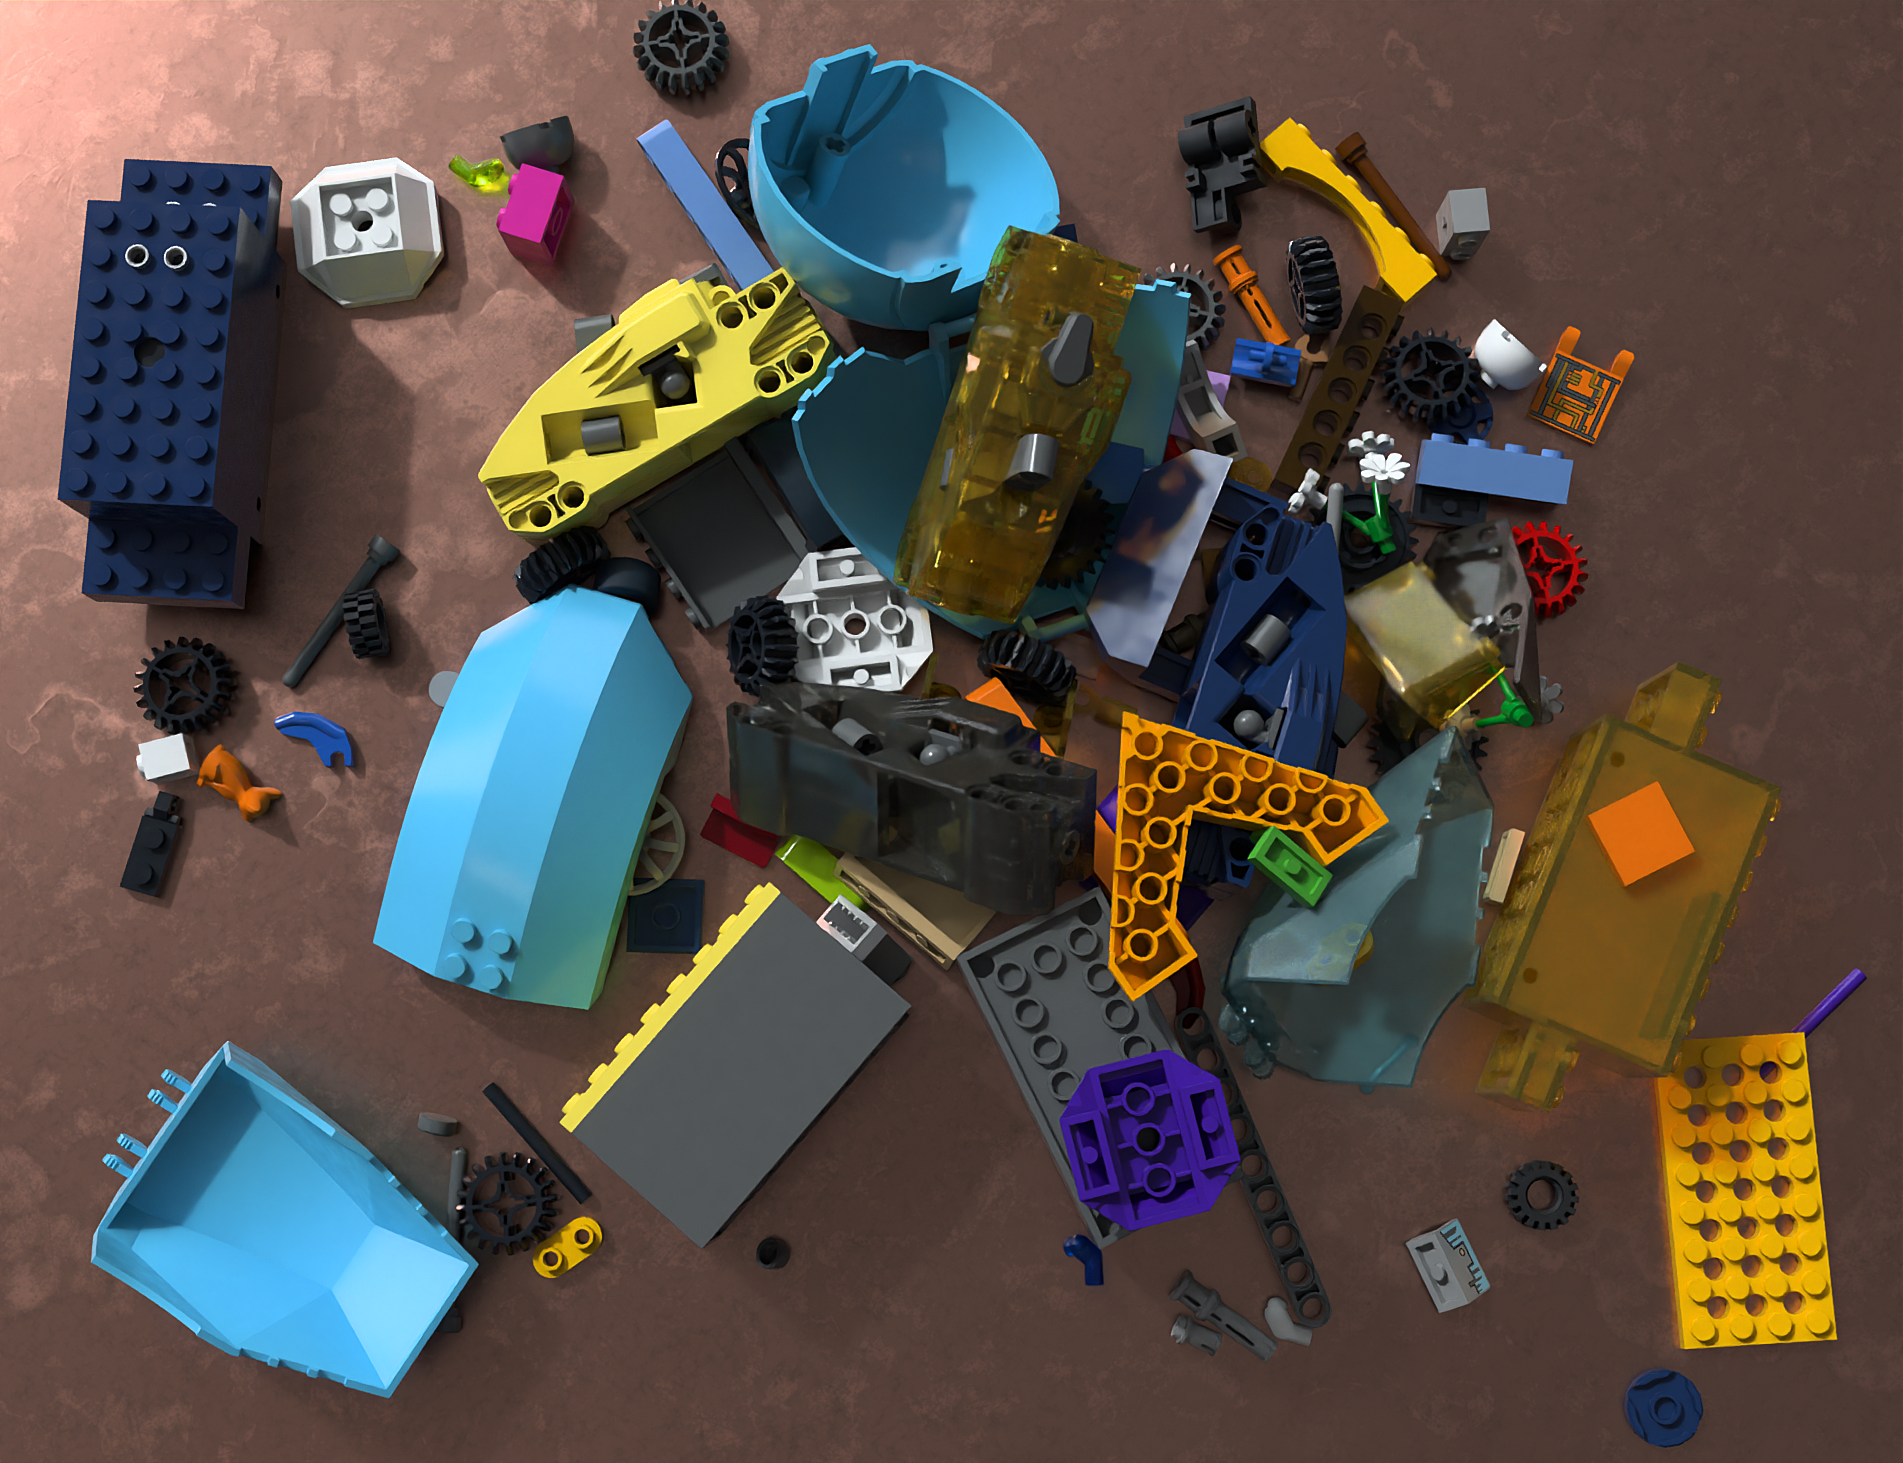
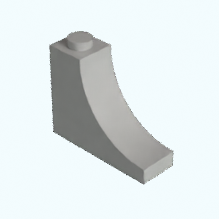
(865, 940)

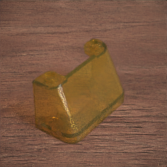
(1420, 642)

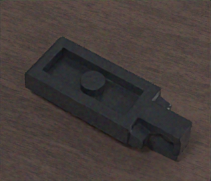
(153, 847)

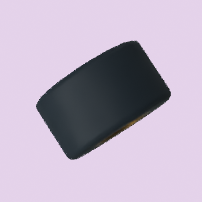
(629, 580)

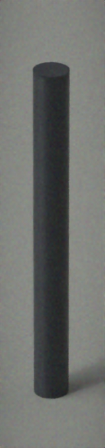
(537, 1143)

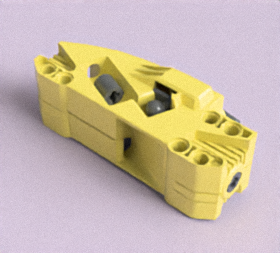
(604, 419)

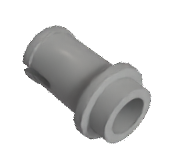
(1196, 1335)

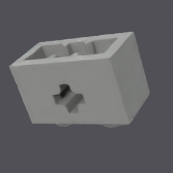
(1462, 223)

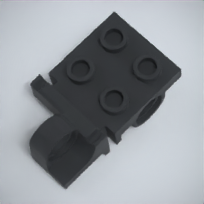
(1222, 162)

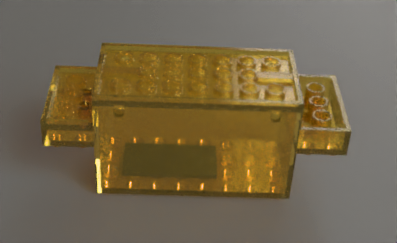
(1606, 965)

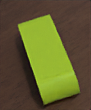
(816, 867)

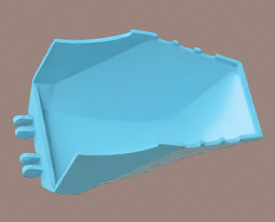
(278, 1232)

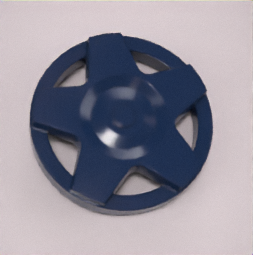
(1466, 424)

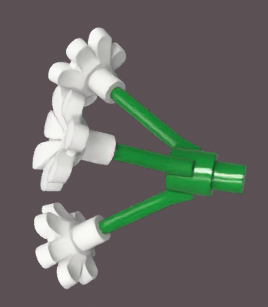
(1375, 470)

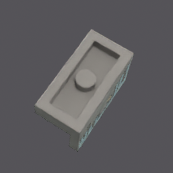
(1449, 1266)

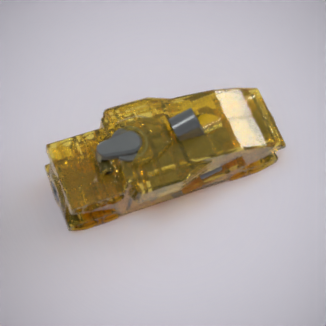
(1019, 425)

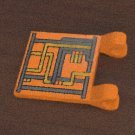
(1576, 393)

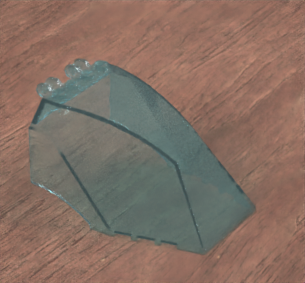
(1417, 896)

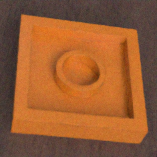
(1639, 834)

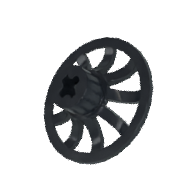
(739, 196)

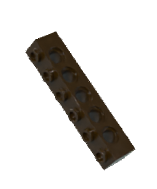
(1371, 310)

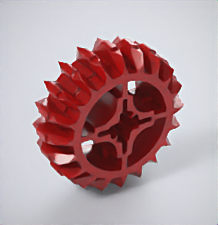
(1567, 563)

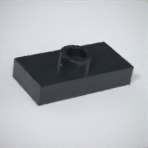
(1447, 506)

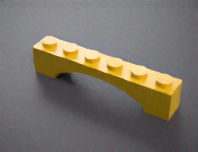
(1294, 156)

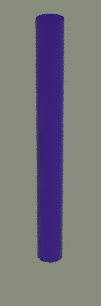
(1822, 1011)

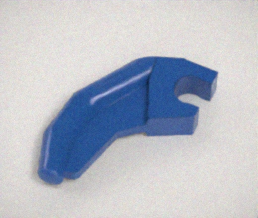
(321, 732)

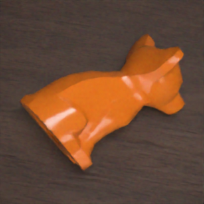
(229, 778)

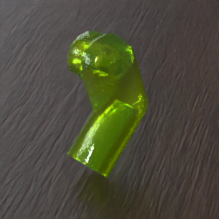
(478, 173)

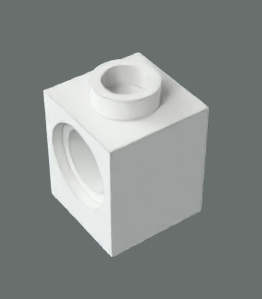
(168, 759)

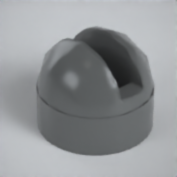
(773, 1251)

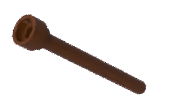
(1354, 151)

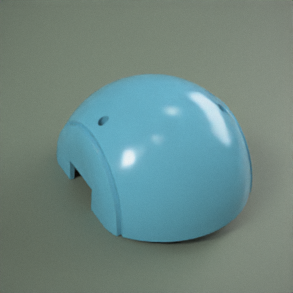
(893, 188)

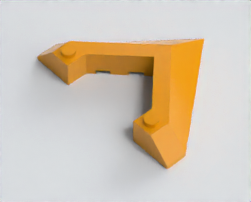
(1180, 777)

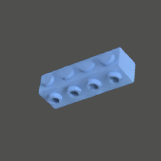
(1494, 471)

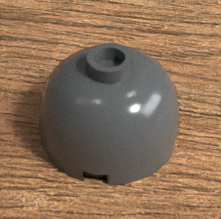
(540, 144)

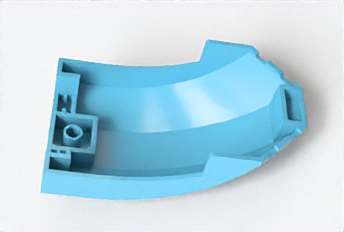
(537, 801)

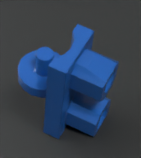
(1265, 362)

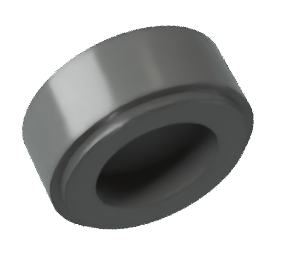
(437, 1124)

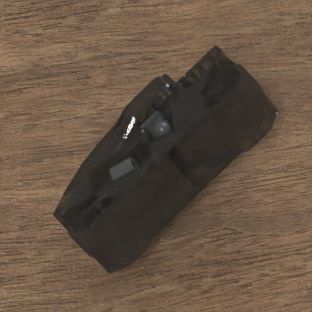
(947, 773)

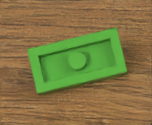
(1288, 865)

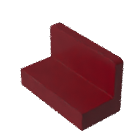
(732, 834)

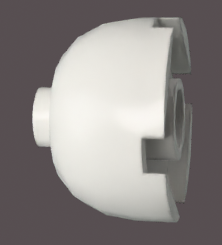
(1506, 359)

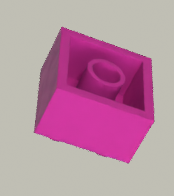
(535, 214)

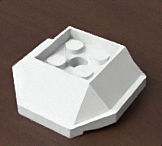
(372, 265)
(845, 586)

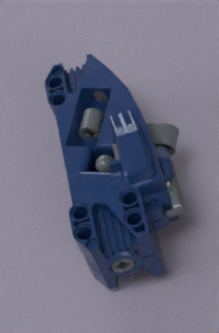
(1272, 663)

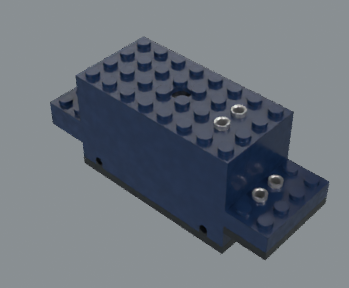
(175, 381)

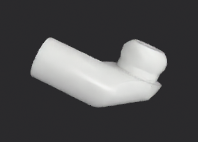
(1282, 1324)

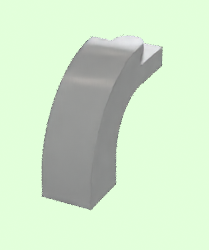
(1202, 413)

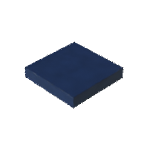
(667, 918)

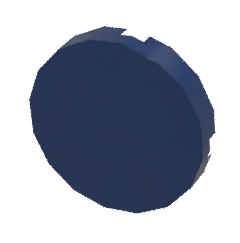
(1663, 1407)

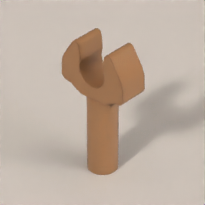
(1307, 363)

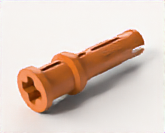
(1248, 280)

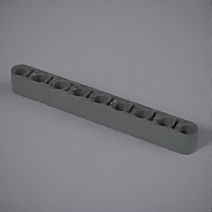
(1265, 1180)

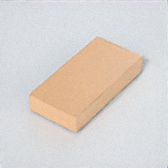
(1503, 867)

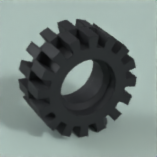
(366, 623)
(1564, 1195)

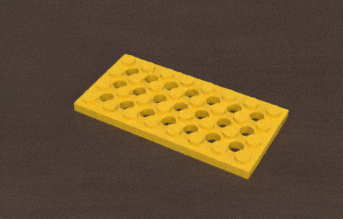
(1802, 1203)

